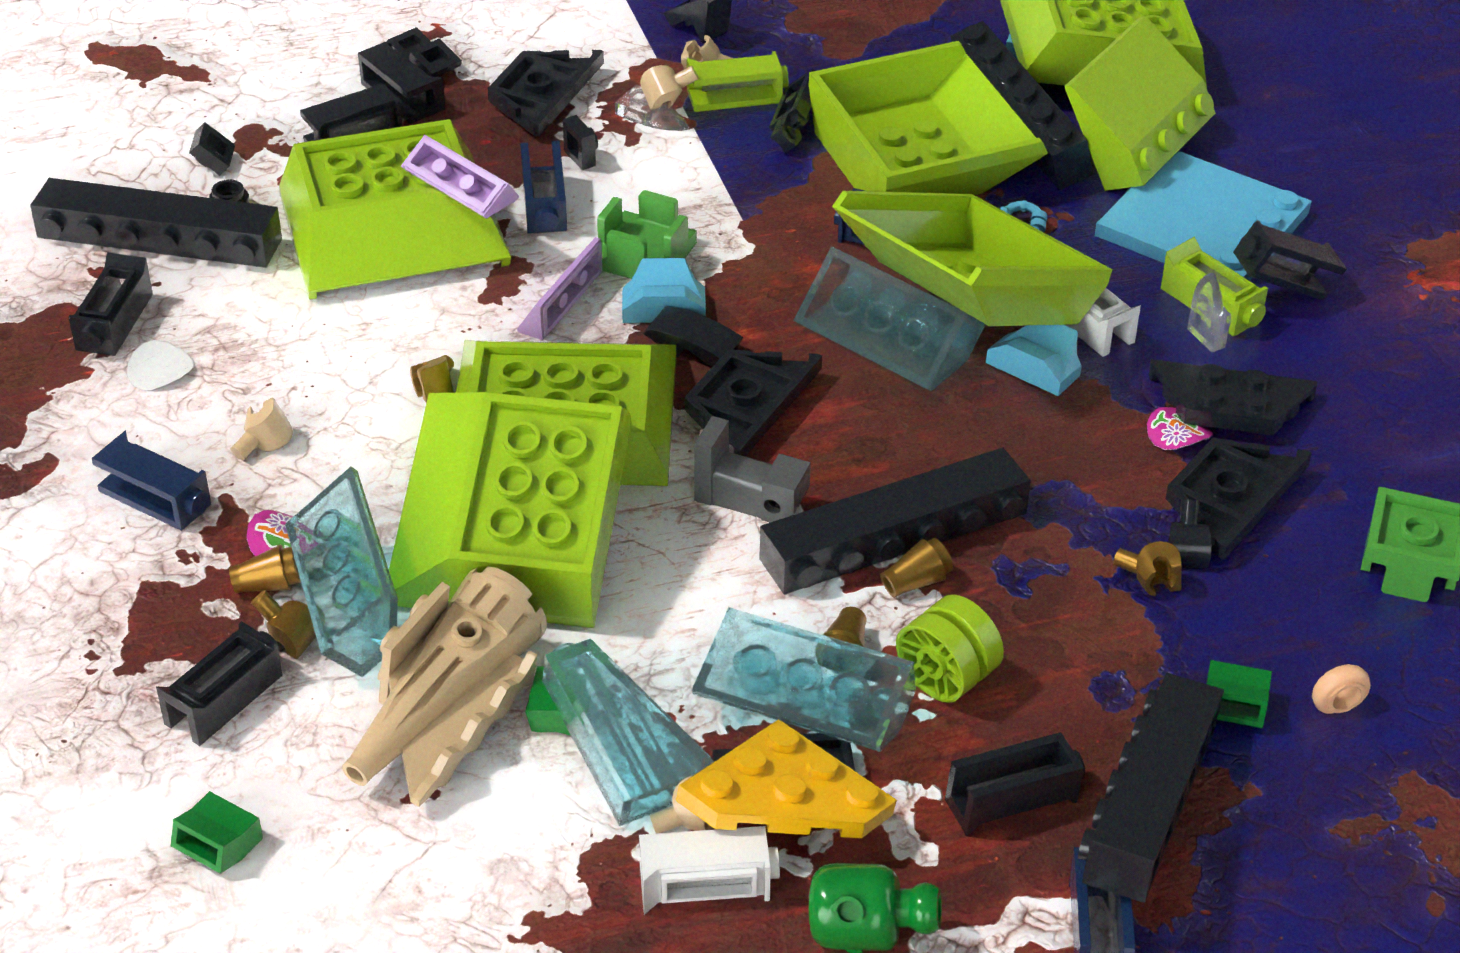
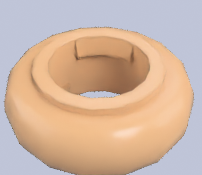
(1341, 689)

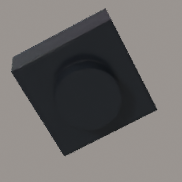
(579, 142)
(212, 149)

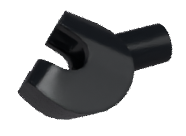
(1191, 538)

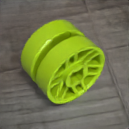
(951, 647)

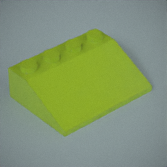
(1138, 105)

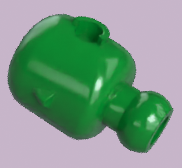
(866, 907)

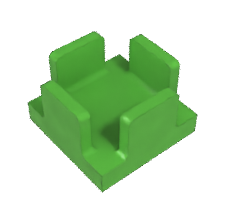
(650, 234)
(1414, 541)

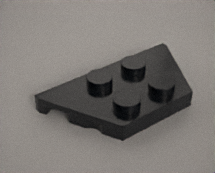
(541, 86)
(750, 393)
(1231, 398)
(1234, 487)

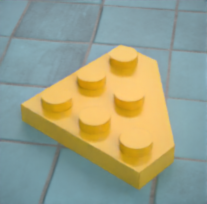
(788, 786)

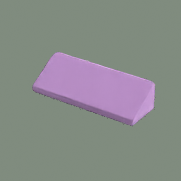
(459, 178)
(564, 292)

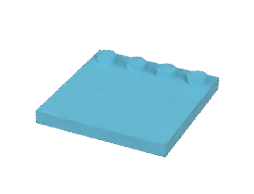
(1200, 201)

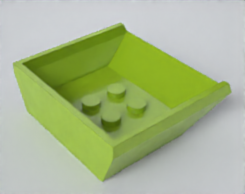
(1065, 35)
(919, 123)
(372, 221)
(976, 256)
(599, 373)
(514, 491)

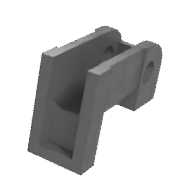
(745, 482)

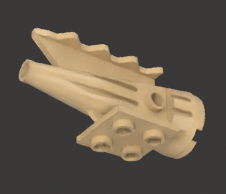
(449, 679)

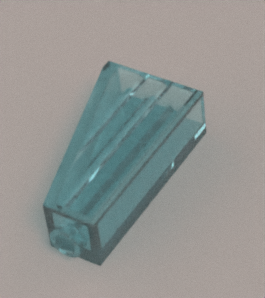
(620, 731)

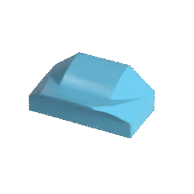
(661, 284)
(1039, 356)

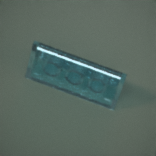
(888, 320)
(344, 574)
(807, 680)

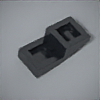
(431, 57)
(694, 333)

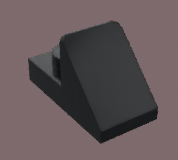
(707, 16)

